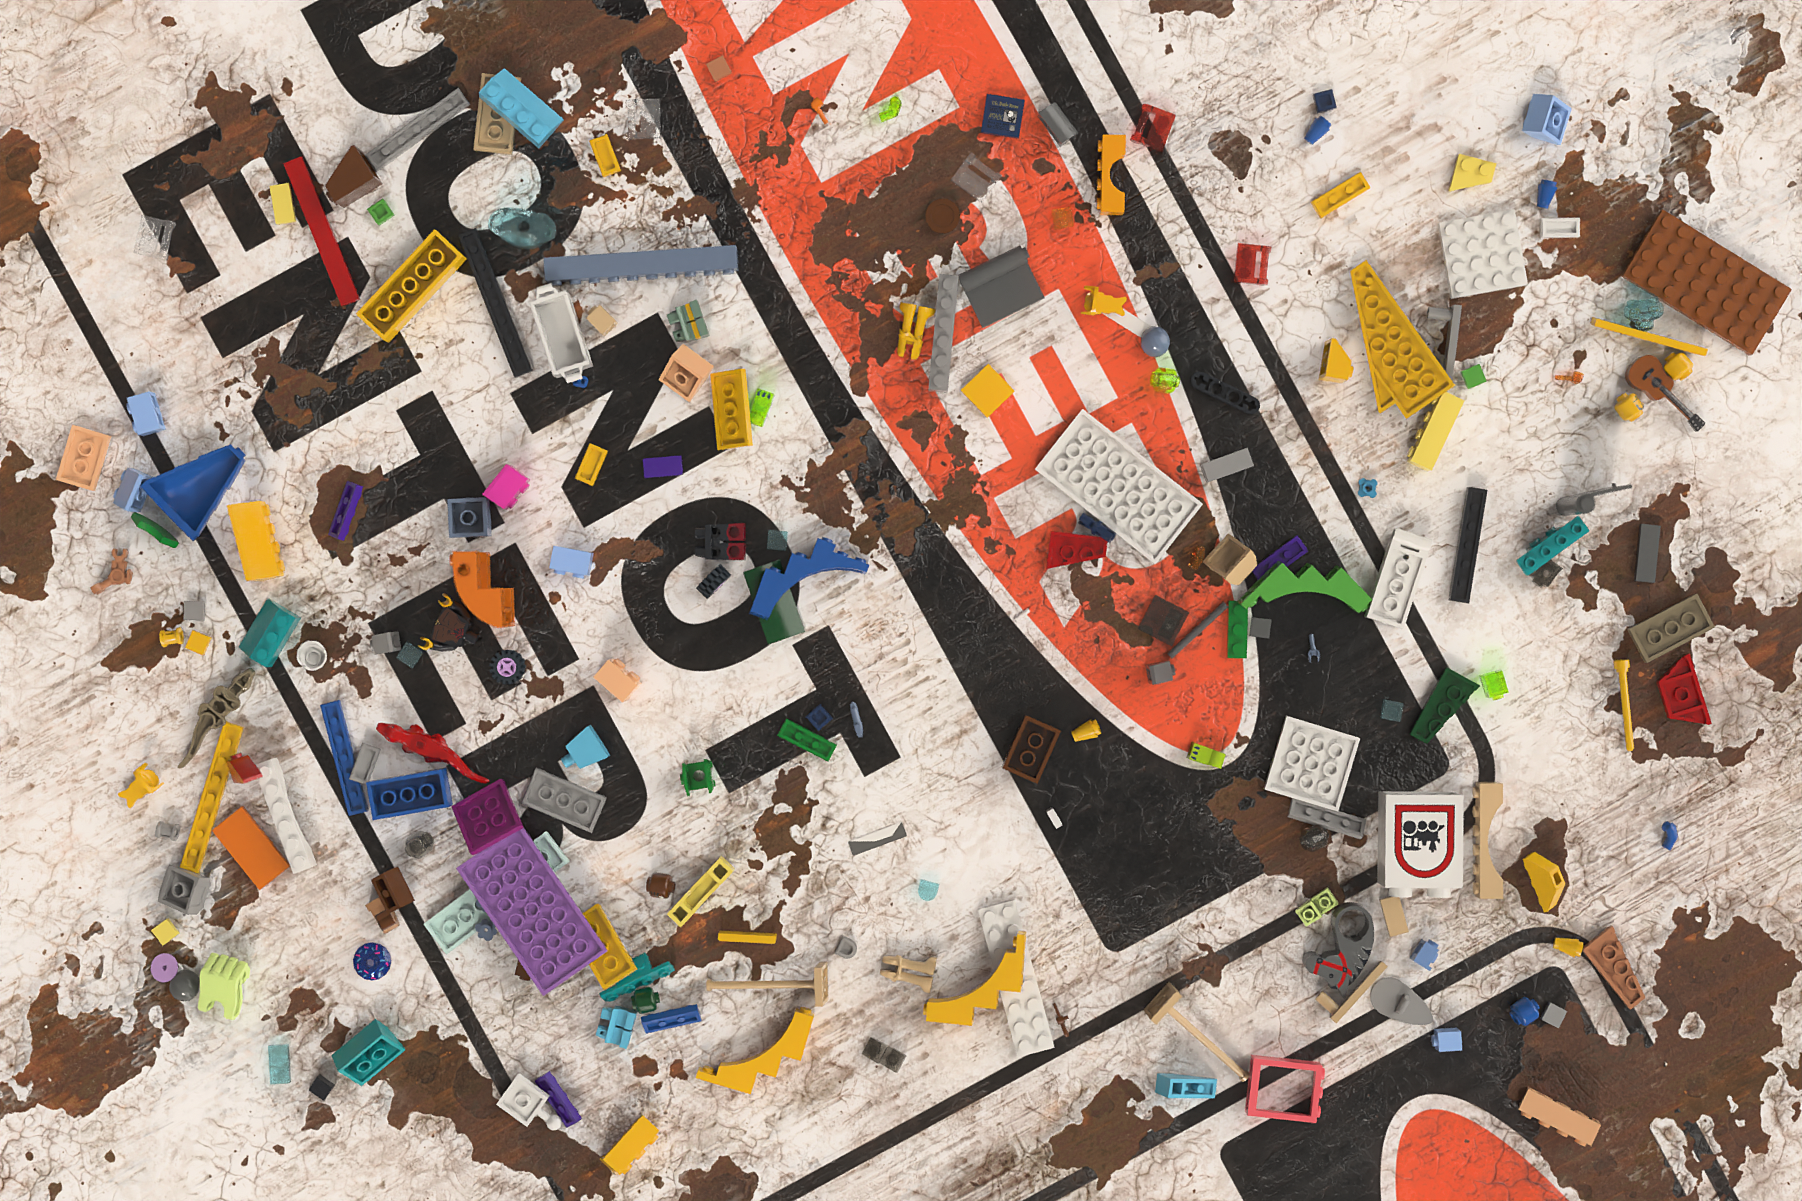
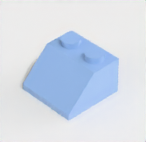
(1546, 118)
(130, 494)

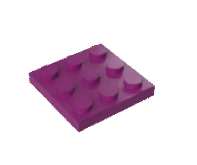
(487, 817)

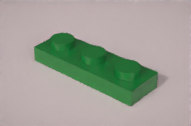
(1237, 630)

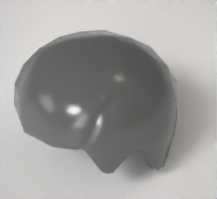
(184, 985)

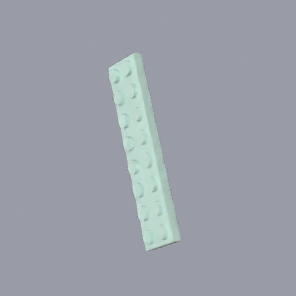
(459, 918)

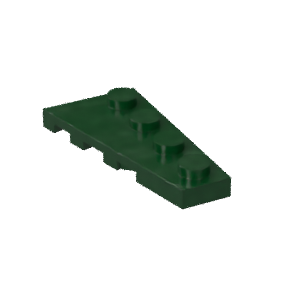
(1444, 701)

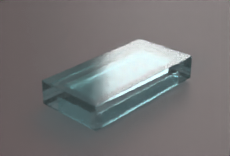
(279, 1064)

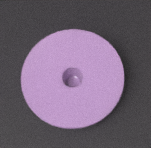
(164, 967)

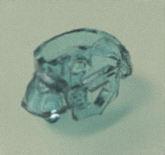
(506, 223)

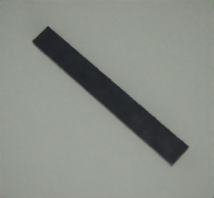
(495, 303)

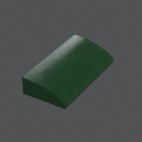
(784, 618)

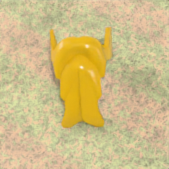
(1099, 303)
(145, 782)

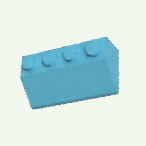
(520, 107)

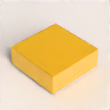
(198, 642)

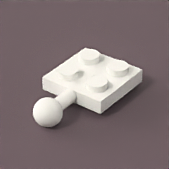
(525, 1100)

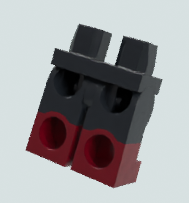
(716, 545)

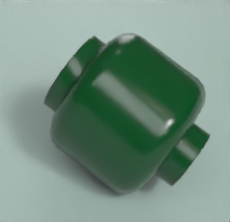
(645, 1000)

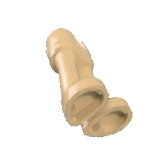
(927, 967)

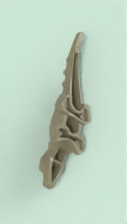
(213, 714)

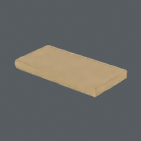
(492, 131)

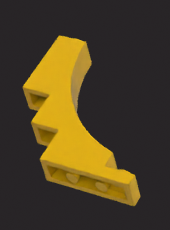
(1005, 978)
(742, 1074)

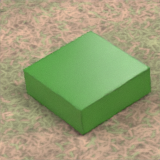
(381, 212)
(1473, 376)

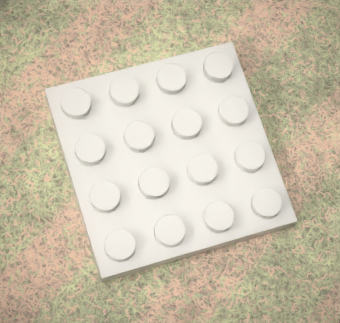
(1482, 254)
(1311, 763)

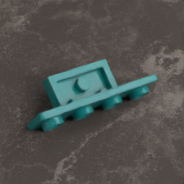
(1551, 544)
(641, 977)

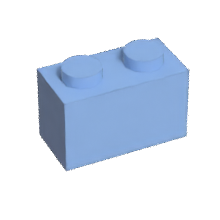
(145, 414)
(571, 561)

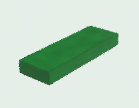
(807, 740)

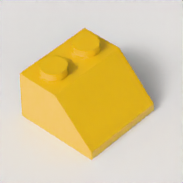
(1335, 363)

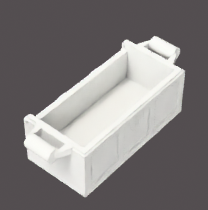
(560, 333)

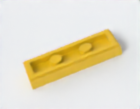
(1340, 195)
(750, 937)

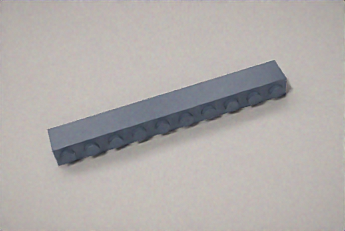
(641, 264)

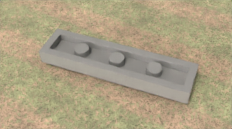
(1327, 818)

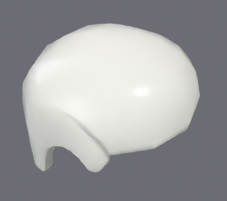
(311, 655)

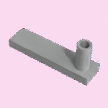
(1453, 316)

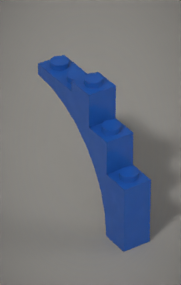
(799, 567)

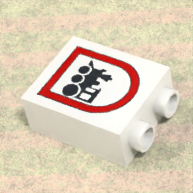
(1420, 842)

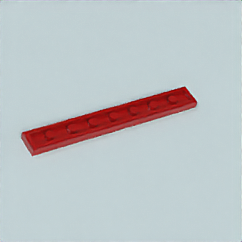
(321, 231)

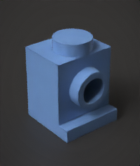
(1425, 953)

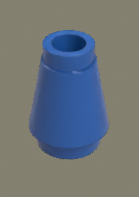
(1317, 130)
(1545, 193)

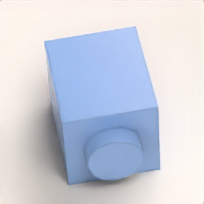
(1447, 1039)

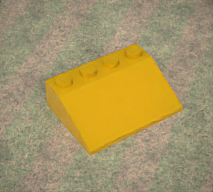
(256, 540)

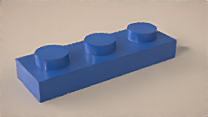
(671, 1018)

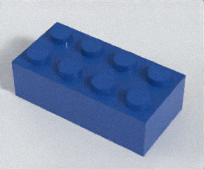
(409, 793)

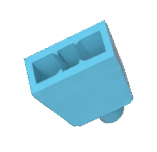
(585, 749)

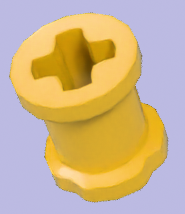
(171, 637)

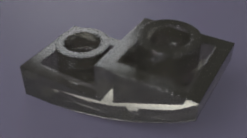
(884, 1054)

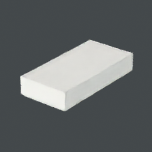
(1559, 227)

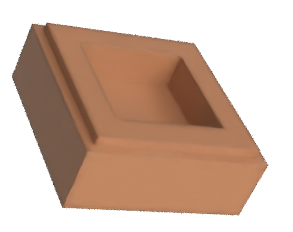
(719, 68)

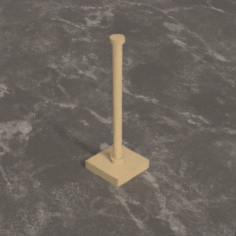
(819, 984)
(1164, 1003)

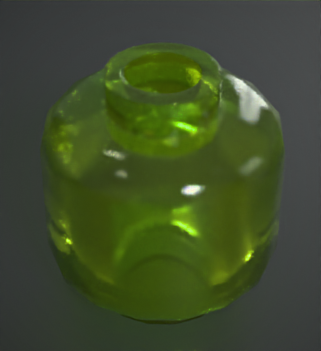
(1164, 380)

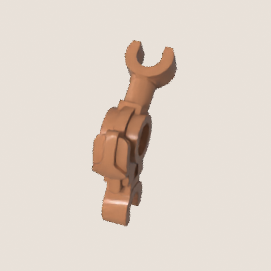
(118, 573)

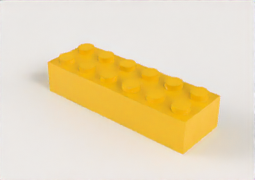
(411, 286)

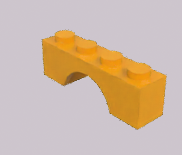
(1111, 199)

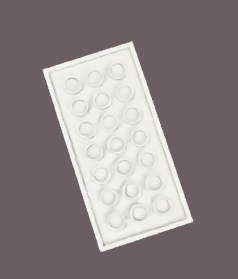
(1118, 486)

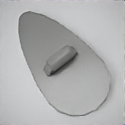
(1399, 1002)

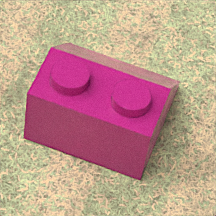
(507, 487)

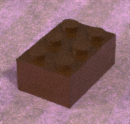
(1030, 749)

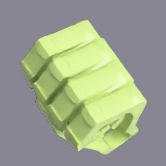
(222, 982)

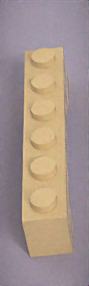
(1488, 799)

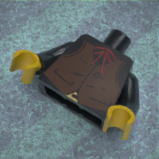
(451, 628)

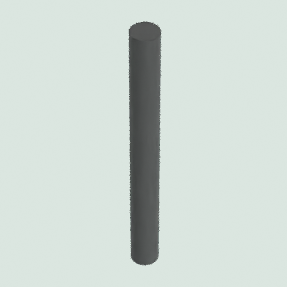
(1197, 630)

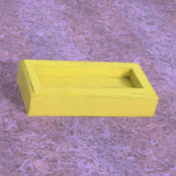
(282, 204)

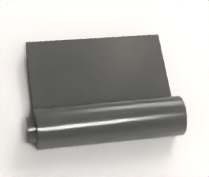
(1001, 286)
(1584, 502)

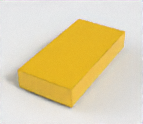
(605, 155)
(591, 464)

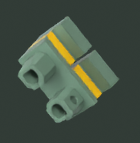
(686, 314)

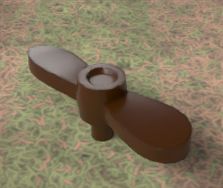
(1061, 1020)

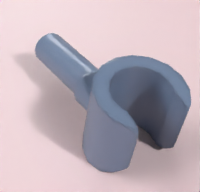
(1313, 651)

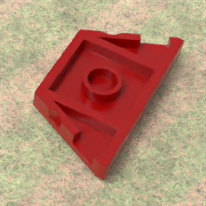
(1682, 693)

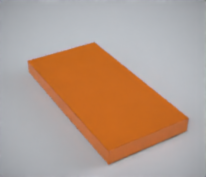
(251, 848)

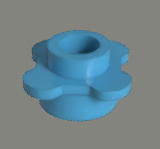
(1363, 483)

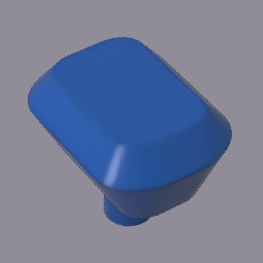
(581, 382)

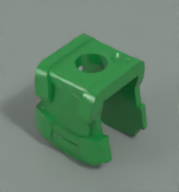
(687, 776)

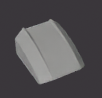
(184, 890)

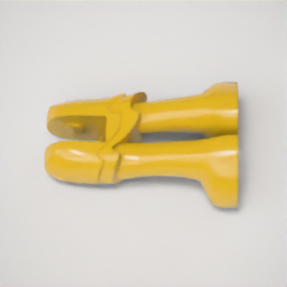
(905, 334)

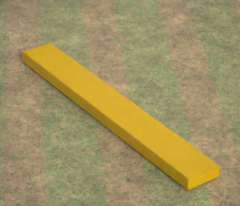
(211, 798)

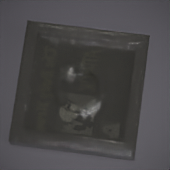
(1163, 620)

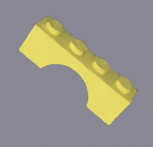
(700, 891)

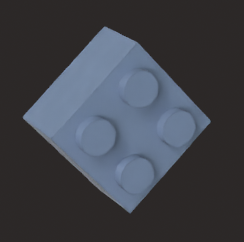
(469, 517)

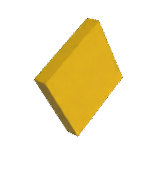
(987, 390)

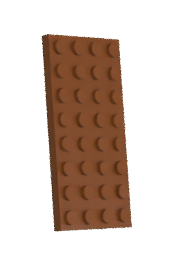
(1706, 282)

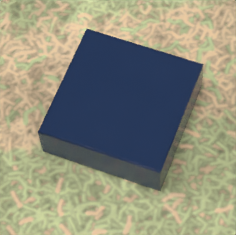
(1324, 101)
(819, 717)

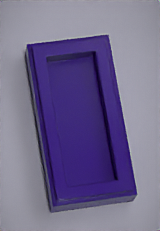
(662, 466)

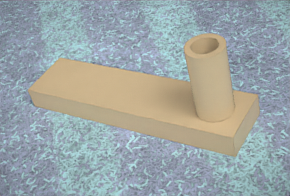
(1339, 1011)

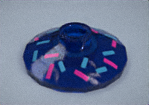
(380, 957)

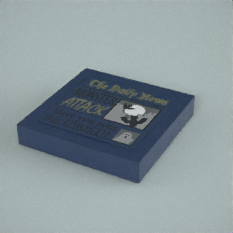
(1002, 116)

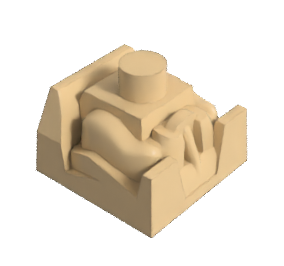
(1231, 560)

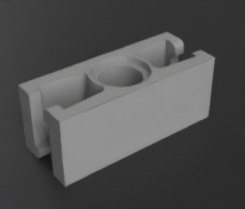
(1226, 465)

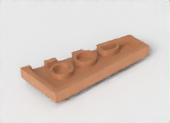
(1609, 959)

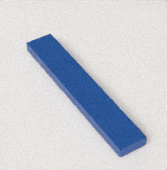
(343, 756)

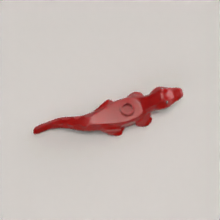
(432, 747)

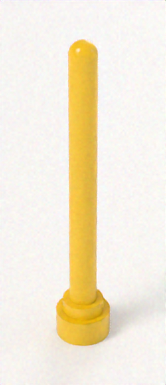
(1622, 667)

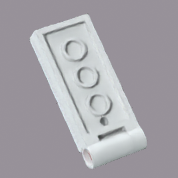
(1398, 578)

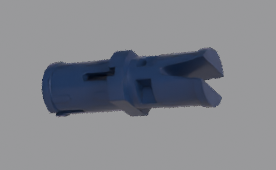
(1097, 527)

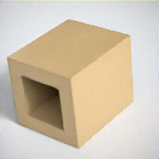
(601, 320)

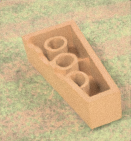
(1559, 1116)

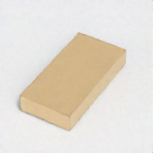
(1393, 916)

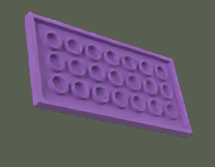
(532, 910)

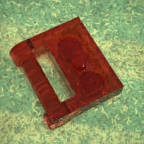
(1159, 129)
(1246, 261)

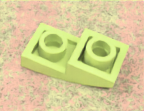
(1316, 906)

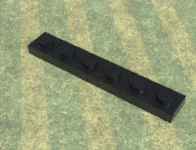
(1468, 545)

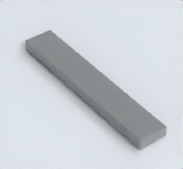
(417, 129)

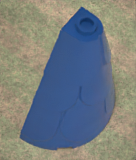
(196, 488)

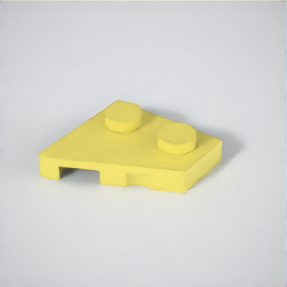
(1471, 172)

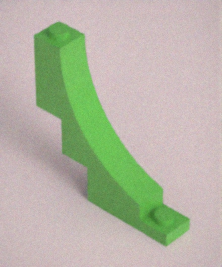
(1281, 581)

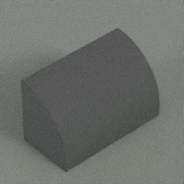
(1057, 124)

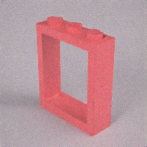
(1253, 1083)

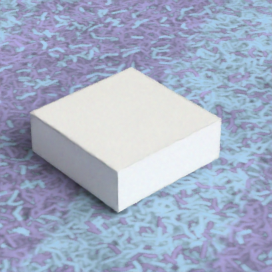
(1054, 818)

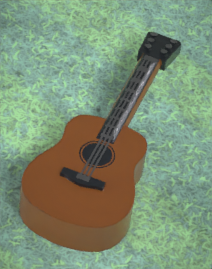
(1649, 377)

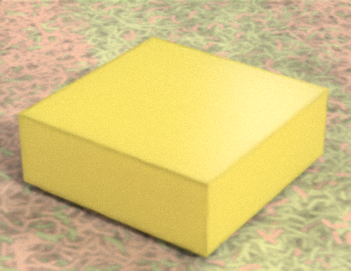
(165, 931)

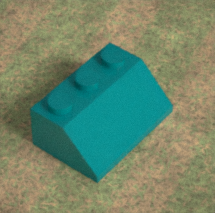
(269, 633)
(367, 1053)

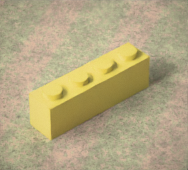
(1435, 431)

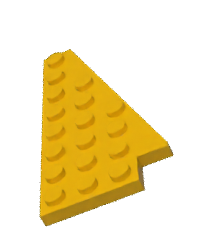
(1398, 358)

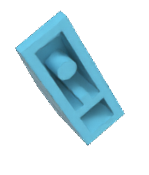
(1185, 1086)

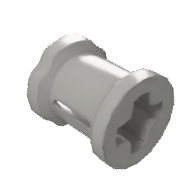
(167, 831)

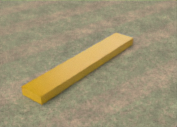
(1648, 336)

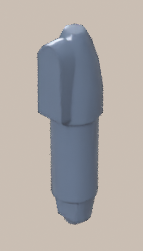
(856, 719)

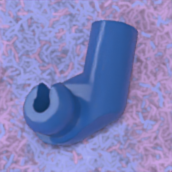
(1672, 835)

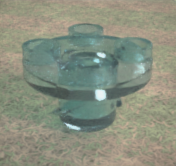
(1644, 312)

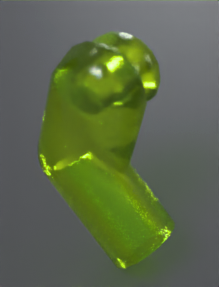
(893, 109)

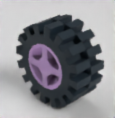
(713, 581)
(502, 671)

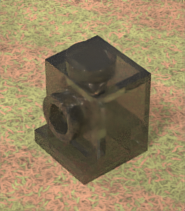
(1538, 577)

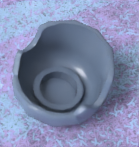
(1155, 341)

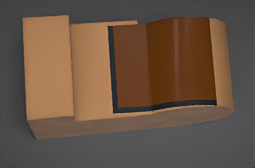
(386, 921)

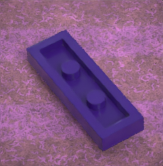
(345, 510)
(1286, 554)
(558, 1099)

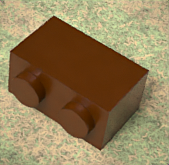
(392, 890)

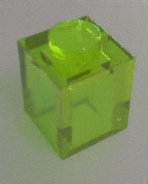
(1494, 684)

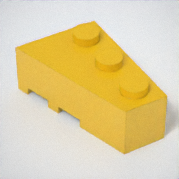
(630, 1146)

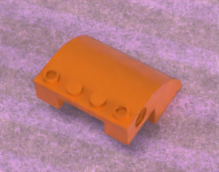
(474, 586)

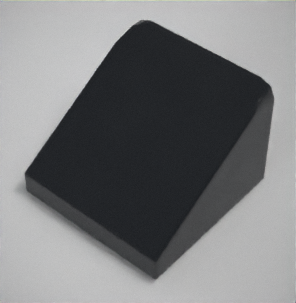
(321, 1087)

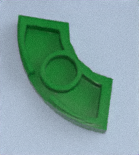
(155, 530)

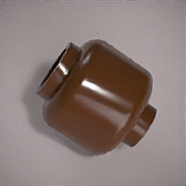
(660, 885)

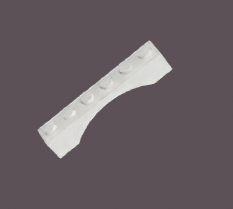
(293, 841)

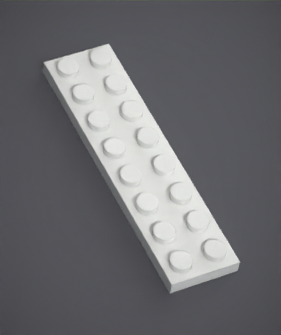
(1023, 1008)

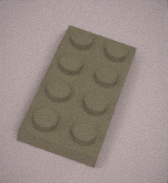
(1670, 628)

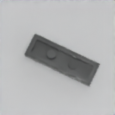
(1647, 553)

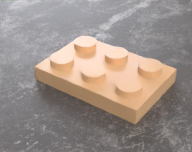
(83, 457)

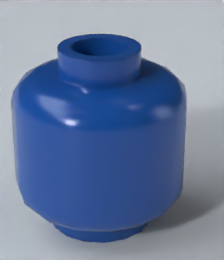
(1524, 1011)

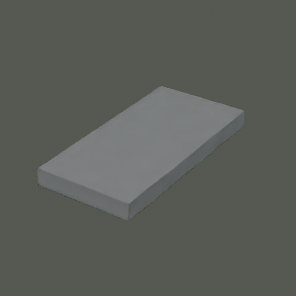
(564, 800)

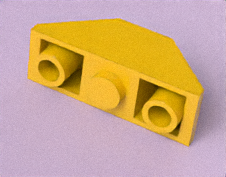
(1545, 879)

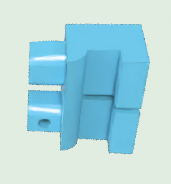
(620, 1025)

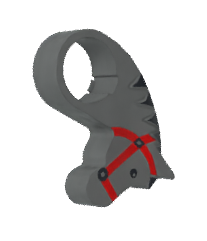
(1351, 953)

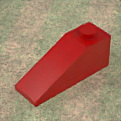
(243, 769)

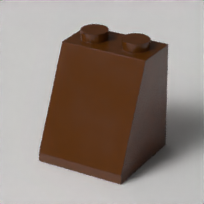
(352, 178)

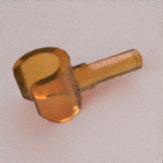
(1576, 377)

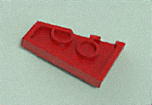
(1074, 548)

